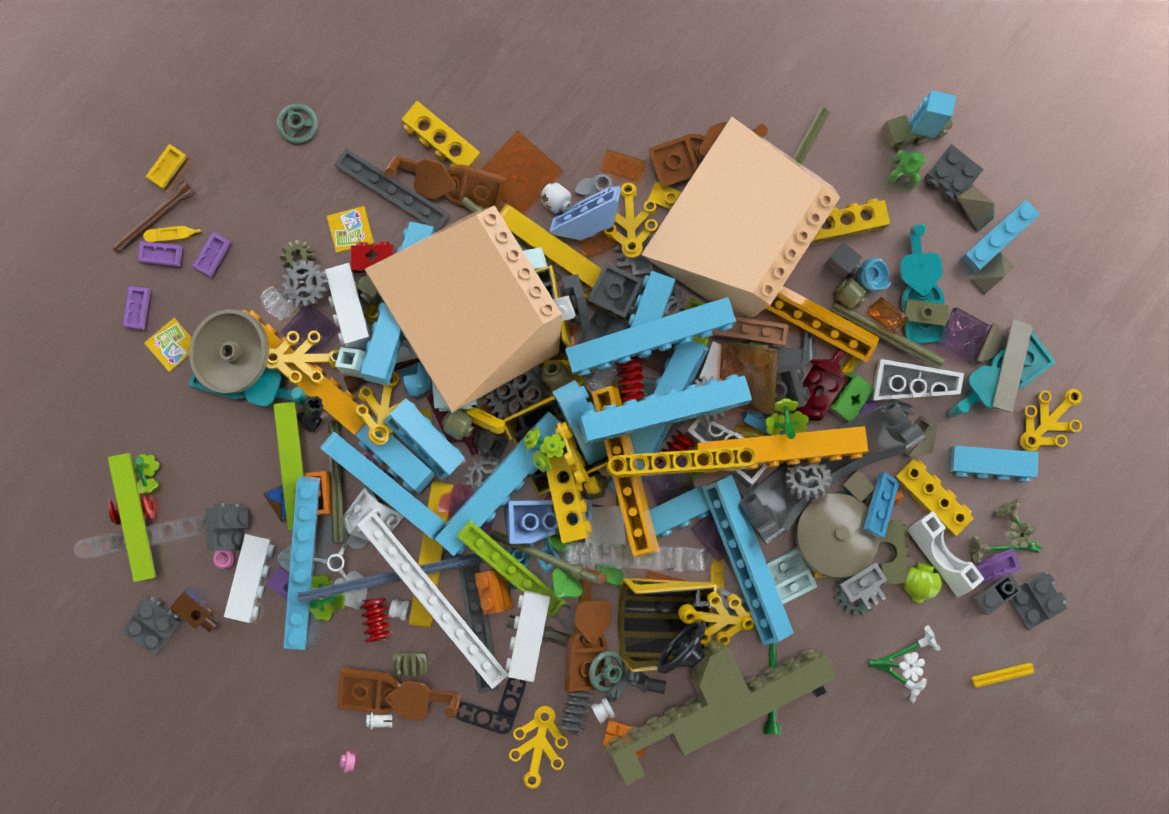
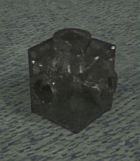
(489, 443)

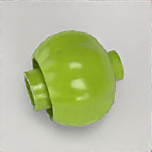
(922, 582)

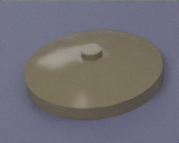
(229, 351)
(833, 536)

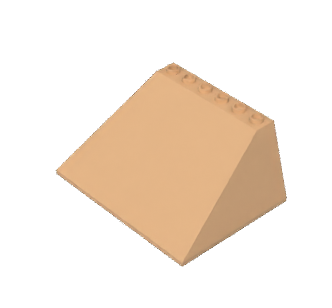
(741, 222)
(470, 306)

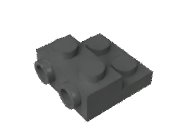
(953, 173)
(573, 288)
(616, 291)
(602, 325)
(790, 385)
(226, 526)
(1038, 600)
(151, 625)

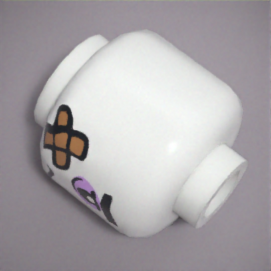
(556, 198)

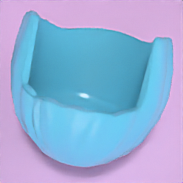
(873, 274)
(416, 380)

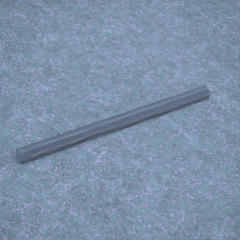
(386, 577)

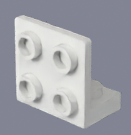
(364, 505)

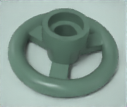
(293, 116)
(608, 672)

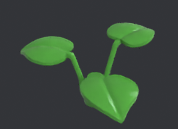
(568, 586)

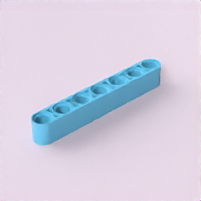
(383, 485)

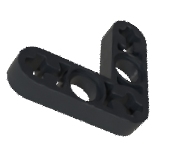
(502, 712)

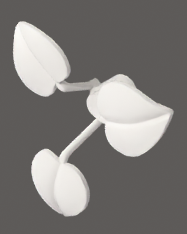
(336, 563)

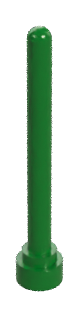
(772, 725)

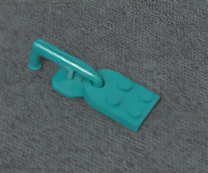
(921, 273)
(985, 378)
(260, 393)

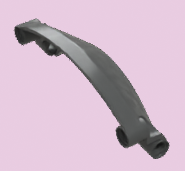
(775, 509)

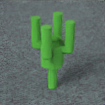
(908, 167)

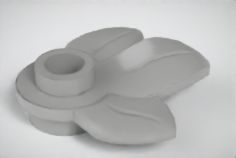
(591, 186)

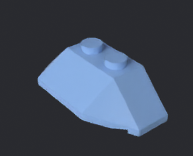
(588, 215)

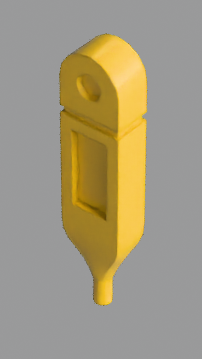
(169, 234)
(485, 420)
(717, 574)

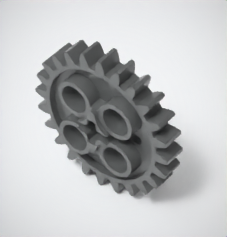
(504, 410)

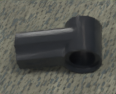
(309, 416)

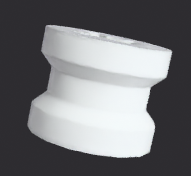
(399, 608)
(603, 711)

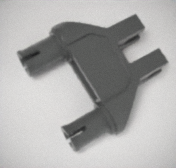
(801, 356)

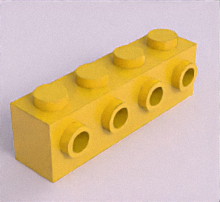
(933, 497)

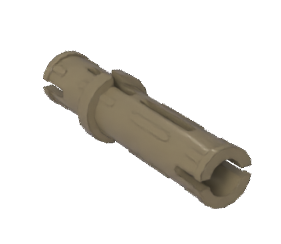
(549, 633)

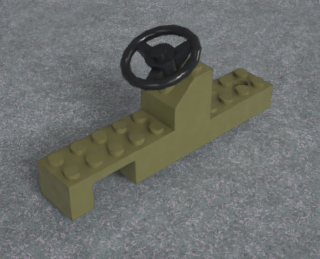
(723, 700)

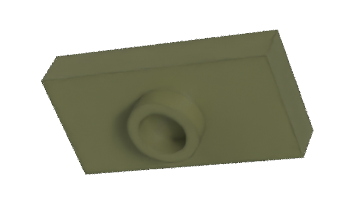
(926, 312)

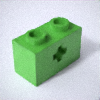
(851, 397)

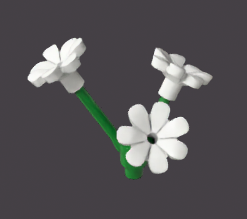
(910, 665)

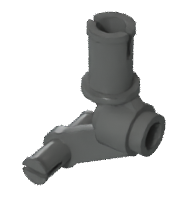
(635, 679)

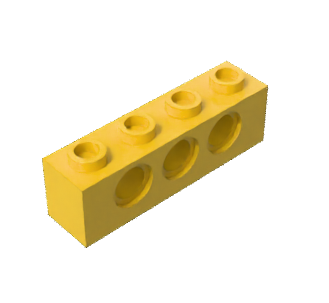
(418, 115)
(878, 220)
(563, 510)

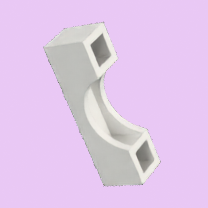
(958, 574)

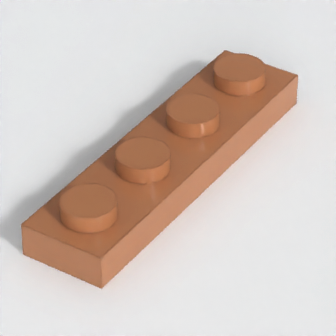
(757, 331)

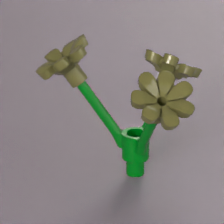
(1021, 534)

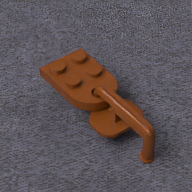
(680, 157)
(434, 181)
(588, 640)
(367, 693)

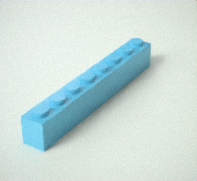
(387, 335)
(651, 336)
(678, 375)
(665, 409)
(495, 488)
(747, 560)
(301, 561)

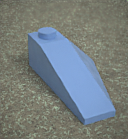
(535, 520)

